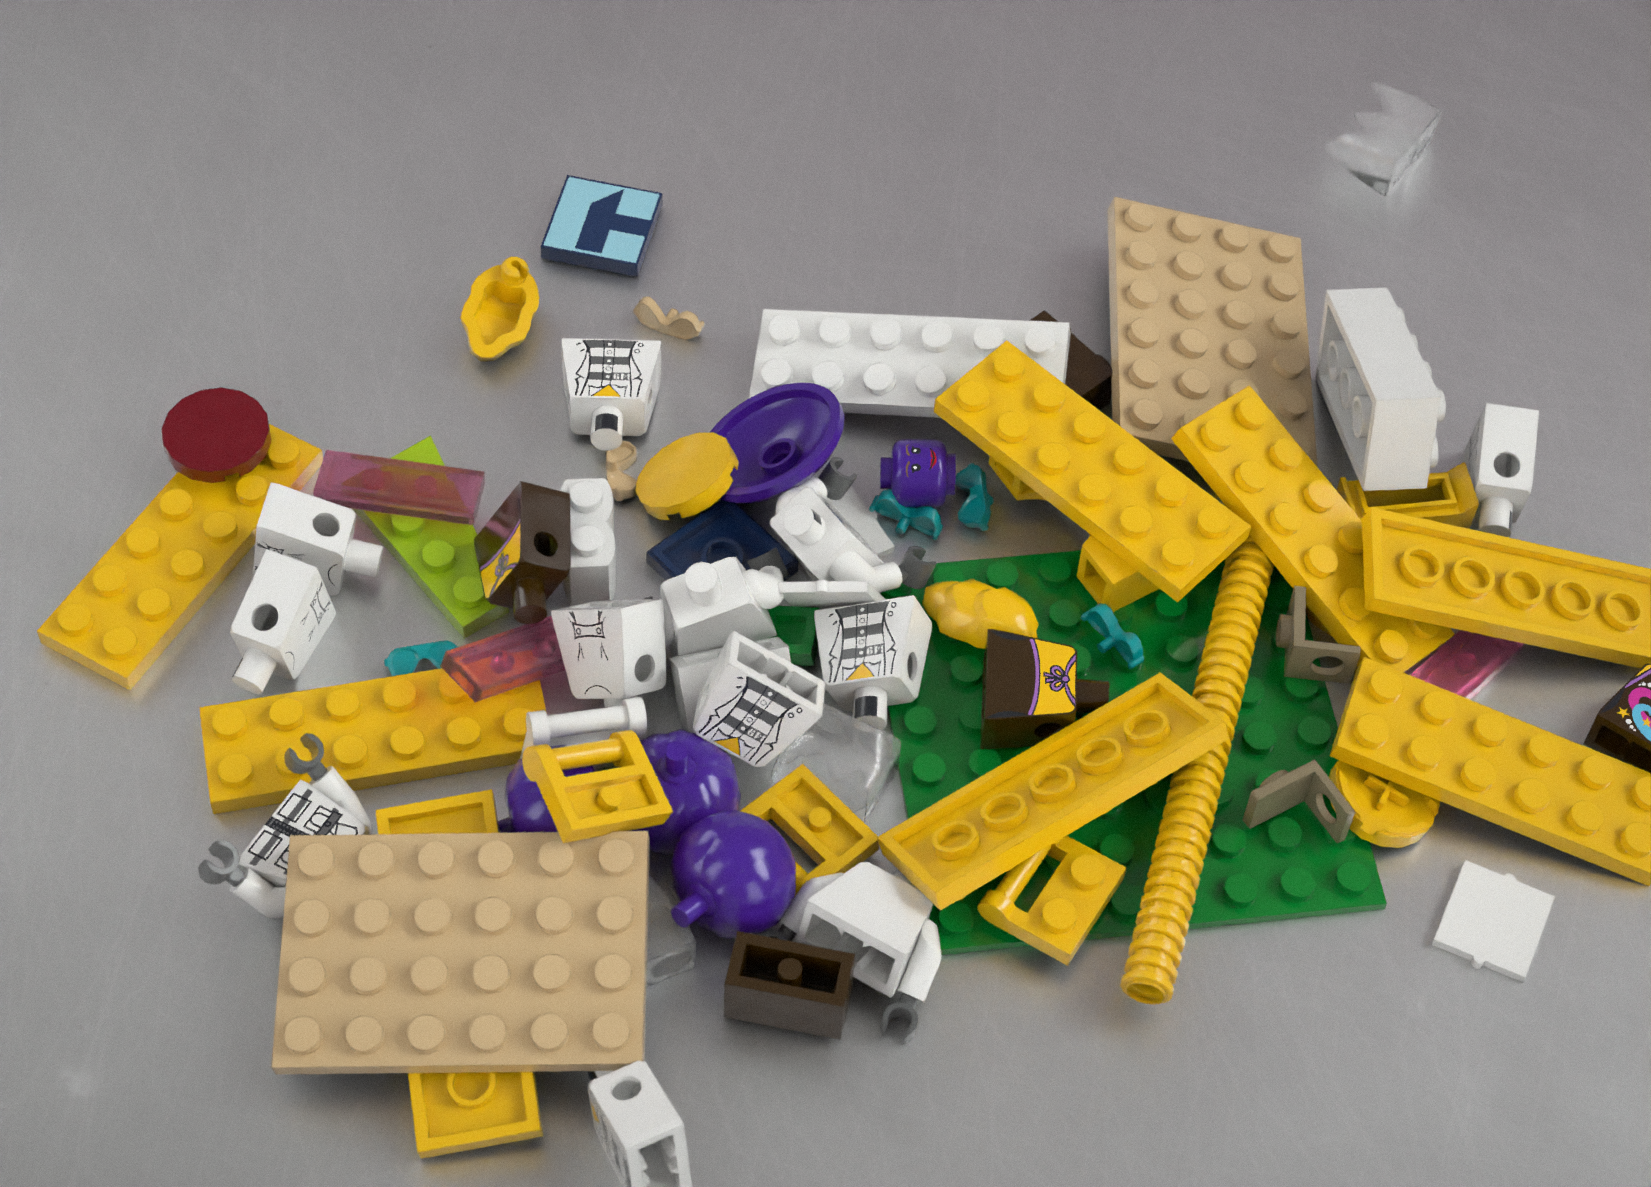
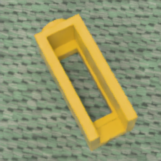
(1446, 499)

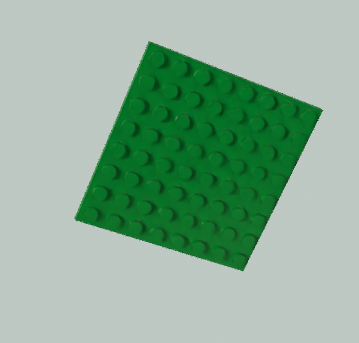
(1248, 875)

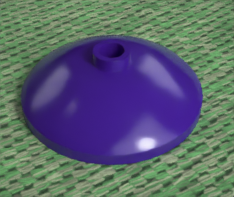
(780, 439)

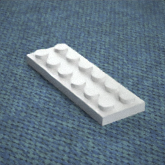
(892, 360)

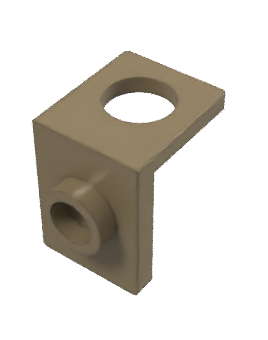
(1301, 652)
(1287, 790)

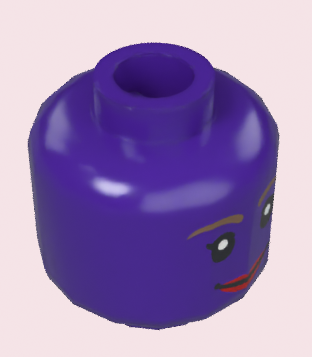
(919, 472)

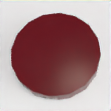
(216, 434)

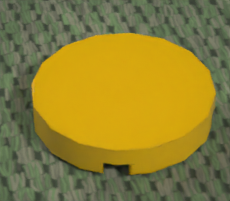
(686, 476)
(1383, 809)

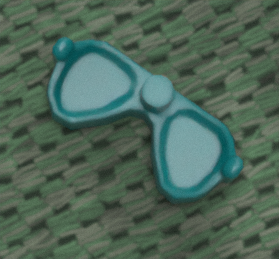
(976, 508)
(922, 518)
(1127, 643)
(405, 659)

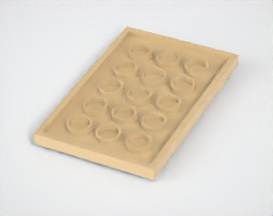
(1201, 317)
(462, 953)

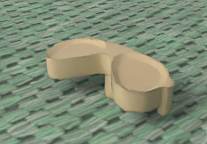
(675, 324)
(617, 461)

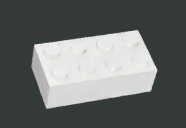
(1378, 389)

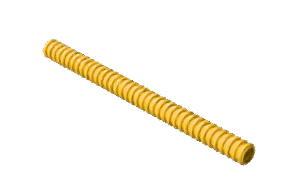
(1196, 786)

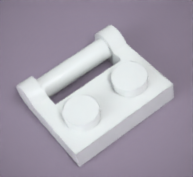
(585, 725)

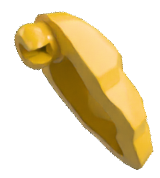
(500, 309)
(972, 607)

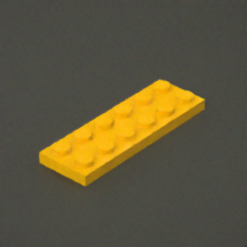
(1092, 470)
(1300, 525)
(169, 564)
(1506, 588)
(369, 731)
(1498, 768)
(1051, 790)
(471, 1107)

